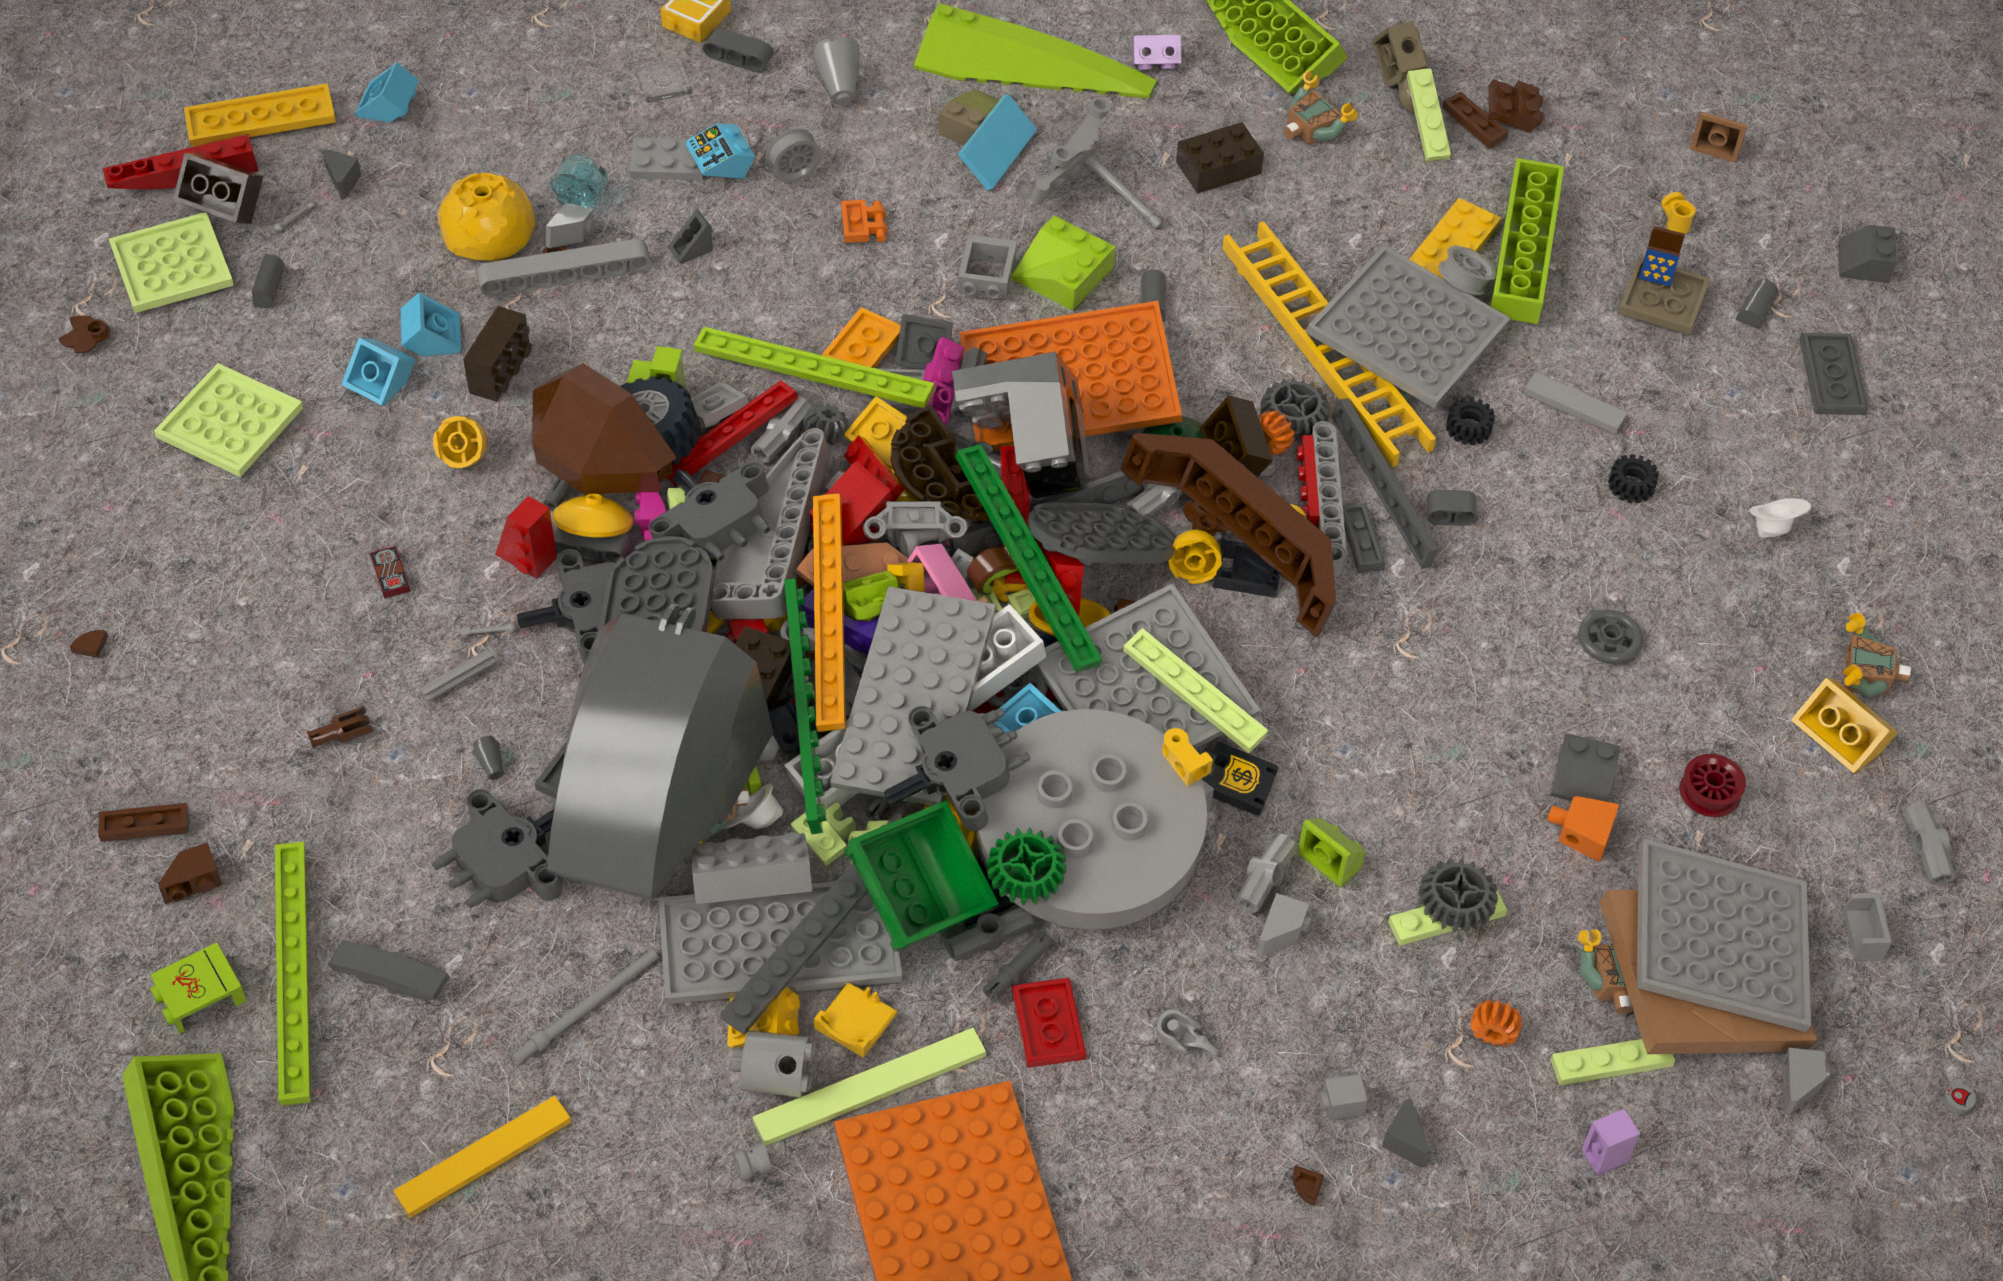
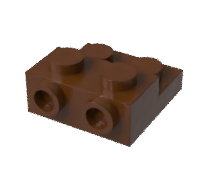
(1515, 105)

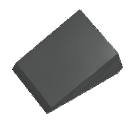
(343, 171)
(692, 239)
(1407, 1137)

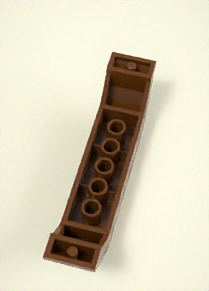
(1247, 510)

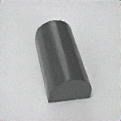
(267, 281)
(1154, 289)
(1758, 303)

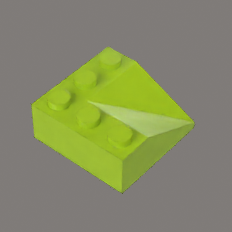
(1065, 263)

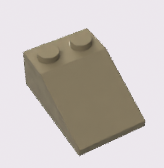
(964, 115)

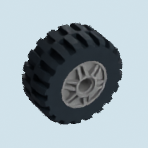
(670, 412)

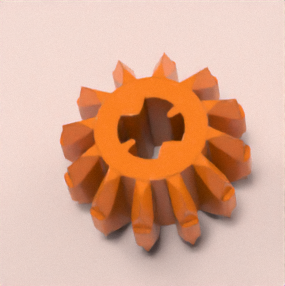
(1276, 431)
(1496, 1023)

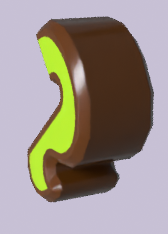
(989, 566)

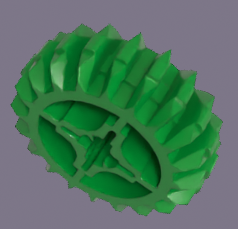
(1006, 875)

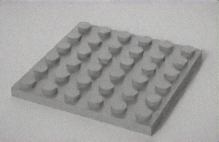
(1408, 326)
(1129, 688)
(1723, 935)

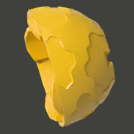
(486, 217)

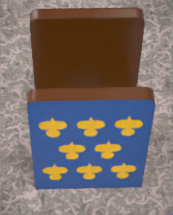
(1662, 256)

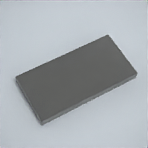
(1833, 374)

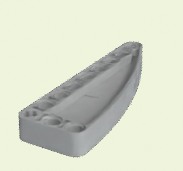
(753, 576)

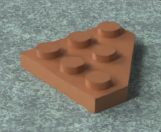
(857, 561)

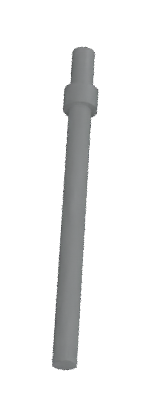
(540, 1040)

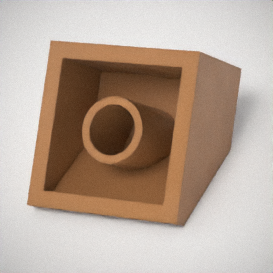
(1718, 137)

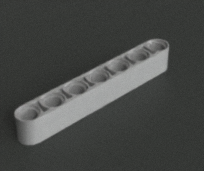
(563, 267)
(1329, 491)

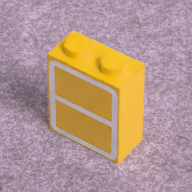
(694, 17)

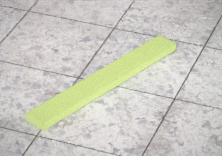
(868, 1086)

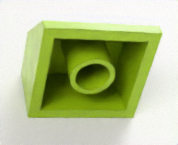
(1330, 850)

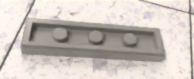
(1575, 403)

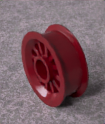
(1712, 785)

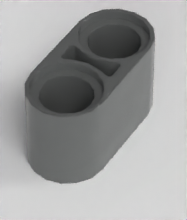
(1452, 507)

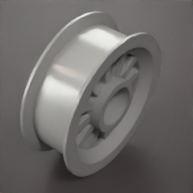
(793, 155)
(1467, 270)

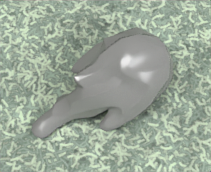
(1178, 1032)

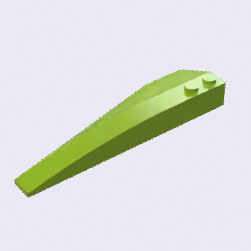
(986, 48)
(184, 1145)

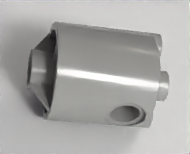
(763, 1063)

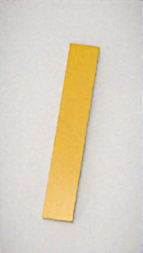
(482, 1156)

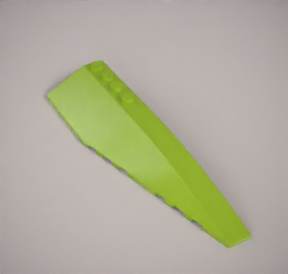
(1279, 39)

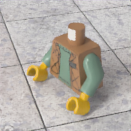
(1313, 116)
(1869, 662)
(1602, 971)

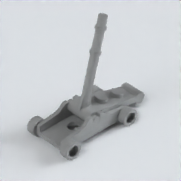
(1078, 154)

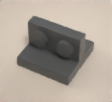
(919, 340)

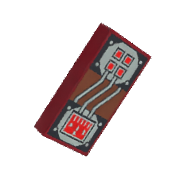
(390, 572)

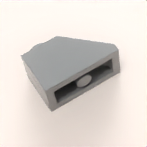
(569, 226)
(1284, 924)
(1802, 1077)

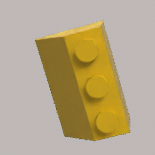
(1844, 725)

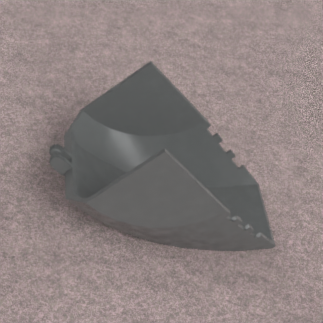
(654, 751)

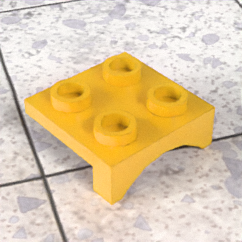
(855, 1019)

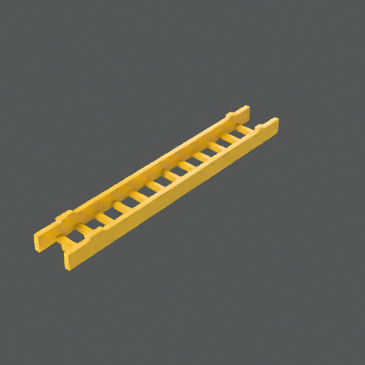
(1399, 406)

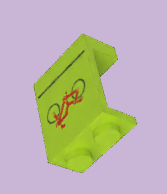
(195, 984)

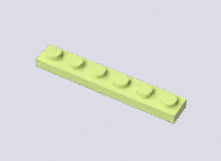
(1195, 690)

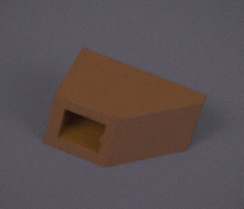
(189, 874)

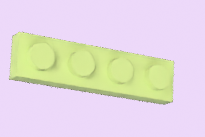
(1428, 114)
(1415, 925)
(1607, 1062)

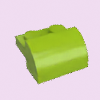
(866, 595)

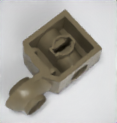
(1397, 53)

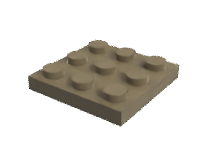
(1665, 305)

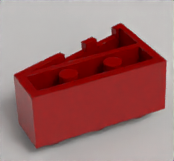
(528, 538)

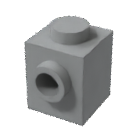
(1343, 1097)

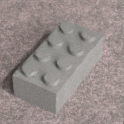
(751, 868)

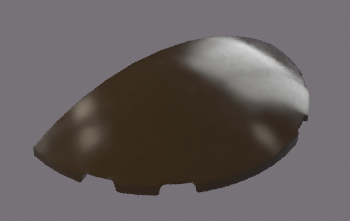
(927, 465)

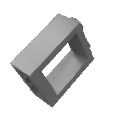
(989, 250)

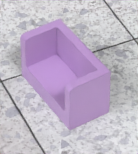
(1610, 1141)

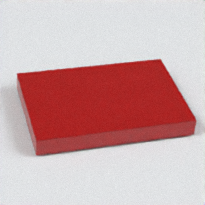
(1048, 1022)

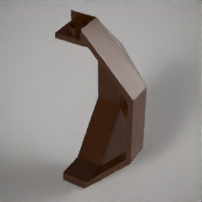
(597, 435)

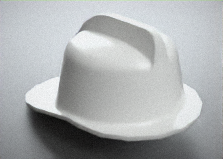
(1778, 516)
(760, 812)

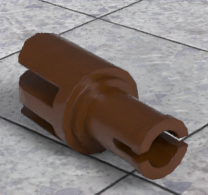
(342, 727)

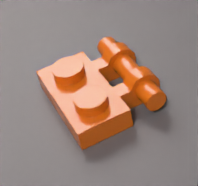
(855, 222)

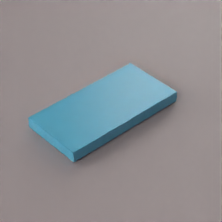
(997, 142)

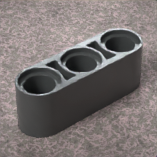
(738, 50)
(594, 548)

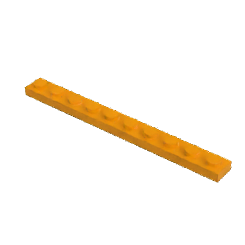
(829, 613)

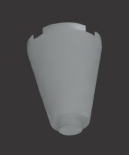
(838, 67)

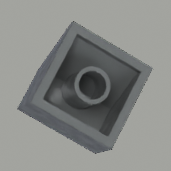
(1868, 254)
(1585, 768)

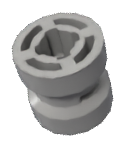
(749, 1162)

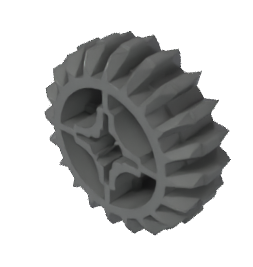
(1297, 402)
(1441, 901)

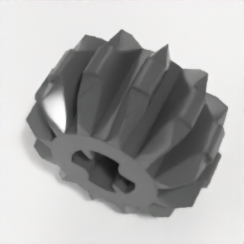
(828, 420)

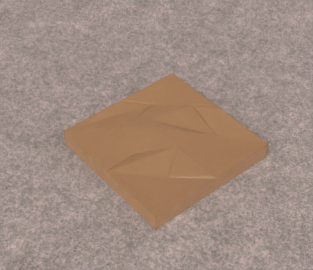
(1679, 1025)

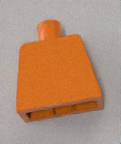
(1585, 825)

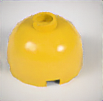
(460, 442)
(1195, 556)

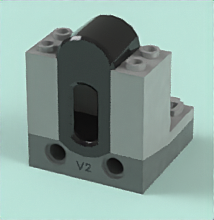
(1045, 413)

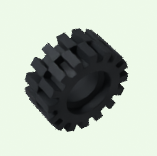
(1472, 410)
(1637, 468)

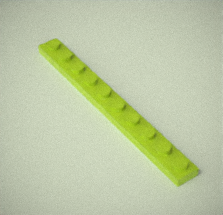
(814, 367)
(292, 974)

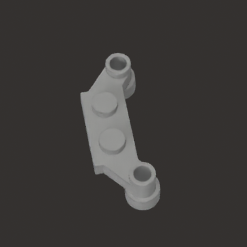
(914, 517)

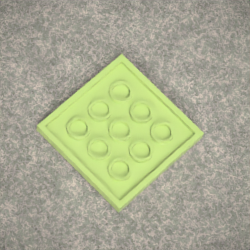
(170, 262)
(228, 419)

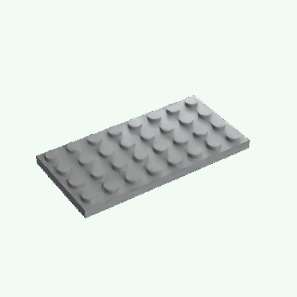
(920, 655)
(722, 944)

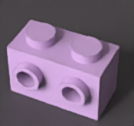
(1156, 49)

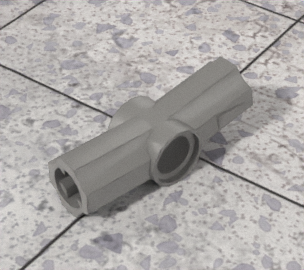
(781, 431)
(1154, 499)
(1930, 843)
(1265, 873)

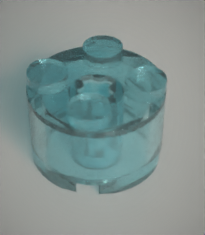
(579, 181)

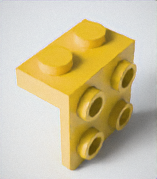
(778, 1018)

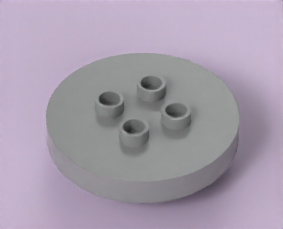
(1111, 805)

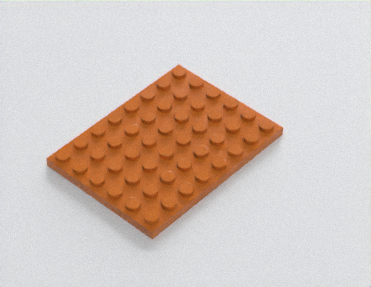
(1112, 352)
(951, 1191)

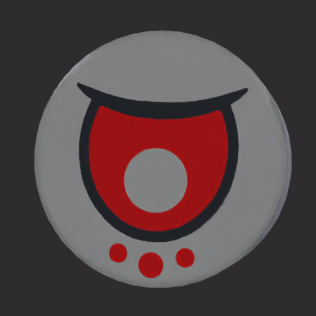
(1959, 1098)

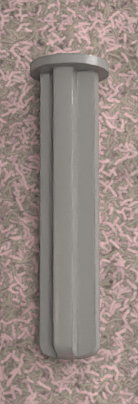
(459, 674)

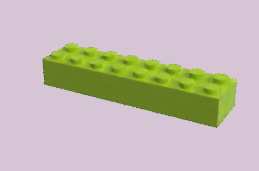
(1527, 240)

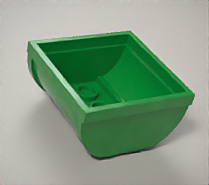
(921, 875)

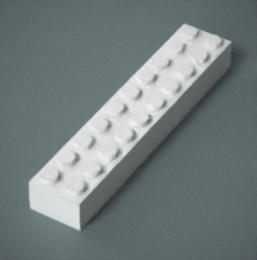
(1008, 654)

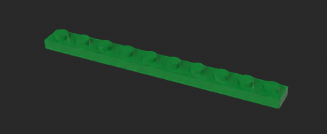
(1028, 558)
(806, 713)

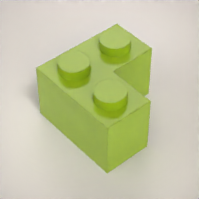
(665, 363)

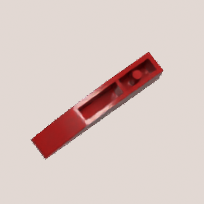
(164, 169)

